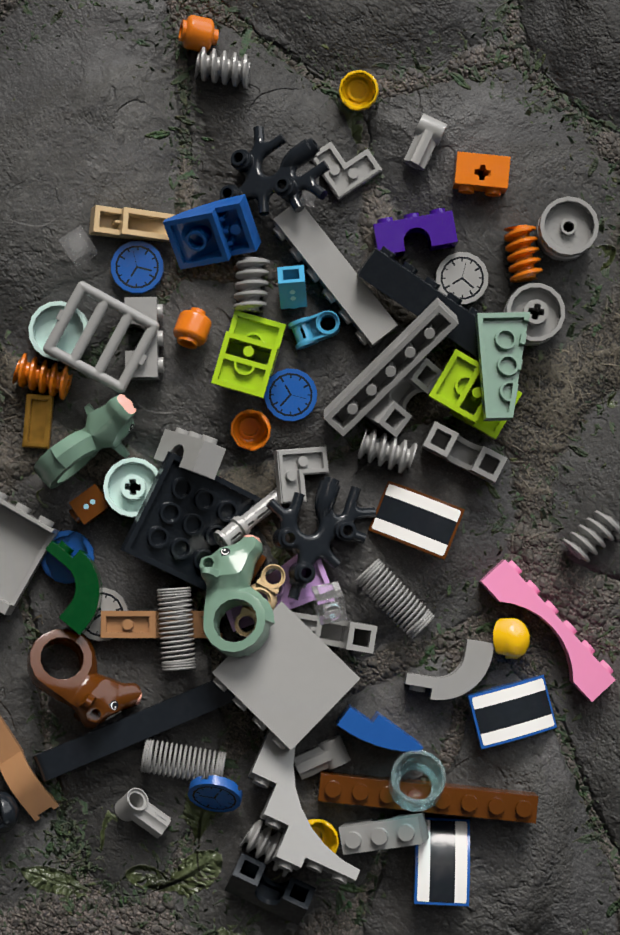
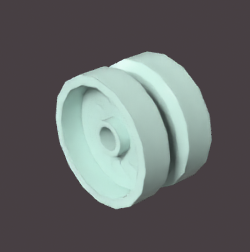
(43, 322)
(119, 482)

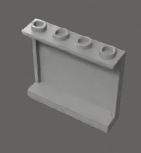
(21, 550)
(287, 680)

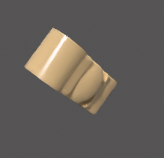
(263, 586)

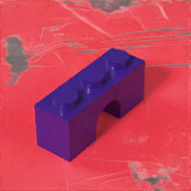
(436, 227)

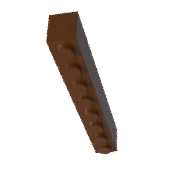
(455, 798)

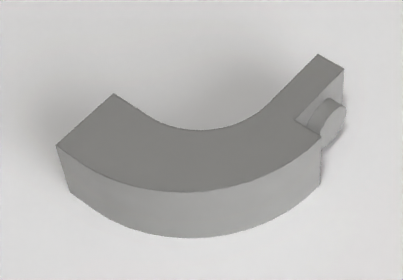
(342, 634)
(469, 672)

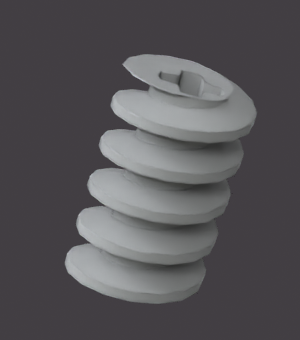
(223, 68)
(250, 285)
(387, 451)
(592, 534)
(263, 843)

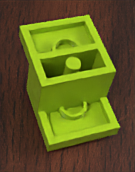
(248, 354)
(460, 392)

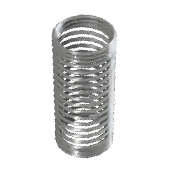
(376, 570)
(178, 608)
(147, 767)

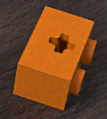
(494, 168)

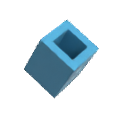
(292, 286)

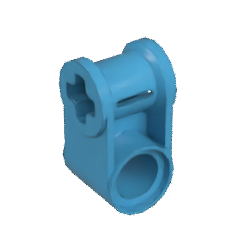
(312, 329)

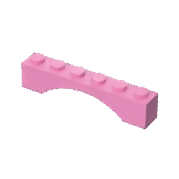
(584, 669)

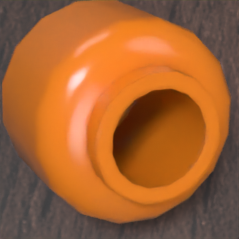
(198, 33)
(192, 328)

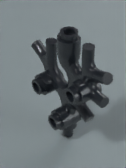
(284, 181)
(317, 546)

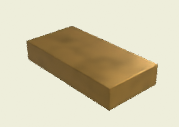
(38, 421)

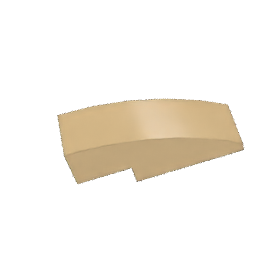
(128, 223)

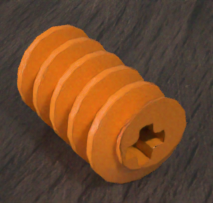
(522, 253)
(42, 377)

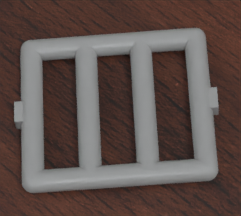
(97, 372)

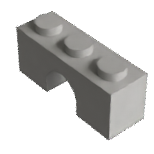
(153, 363)
(391, 411)
(198, 452)
(463, 453)
(383, 834)

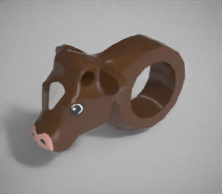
(87, 693)

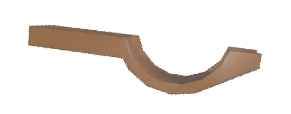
(143, 624)
(21, 777)

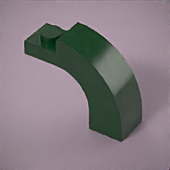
(88, 591)

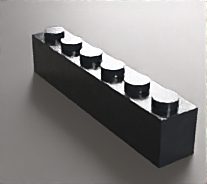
(416, 294)

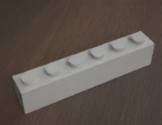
(335, 274)
(390, 366)

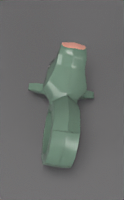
(103, 429)
(228, 584)

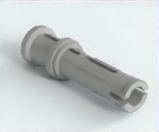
(242, 524)

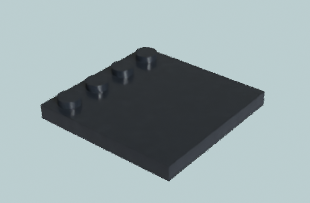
(180, 519)

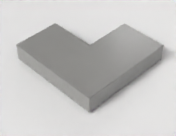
(346, 176)
(293, 465)

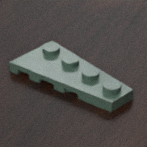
(500, 354)

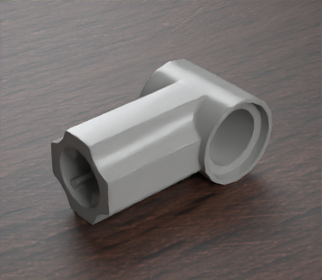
(427, 136)
(328, 755)
(137, 808)

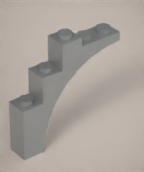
(283, 809)

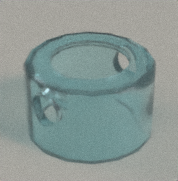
(422, 762)

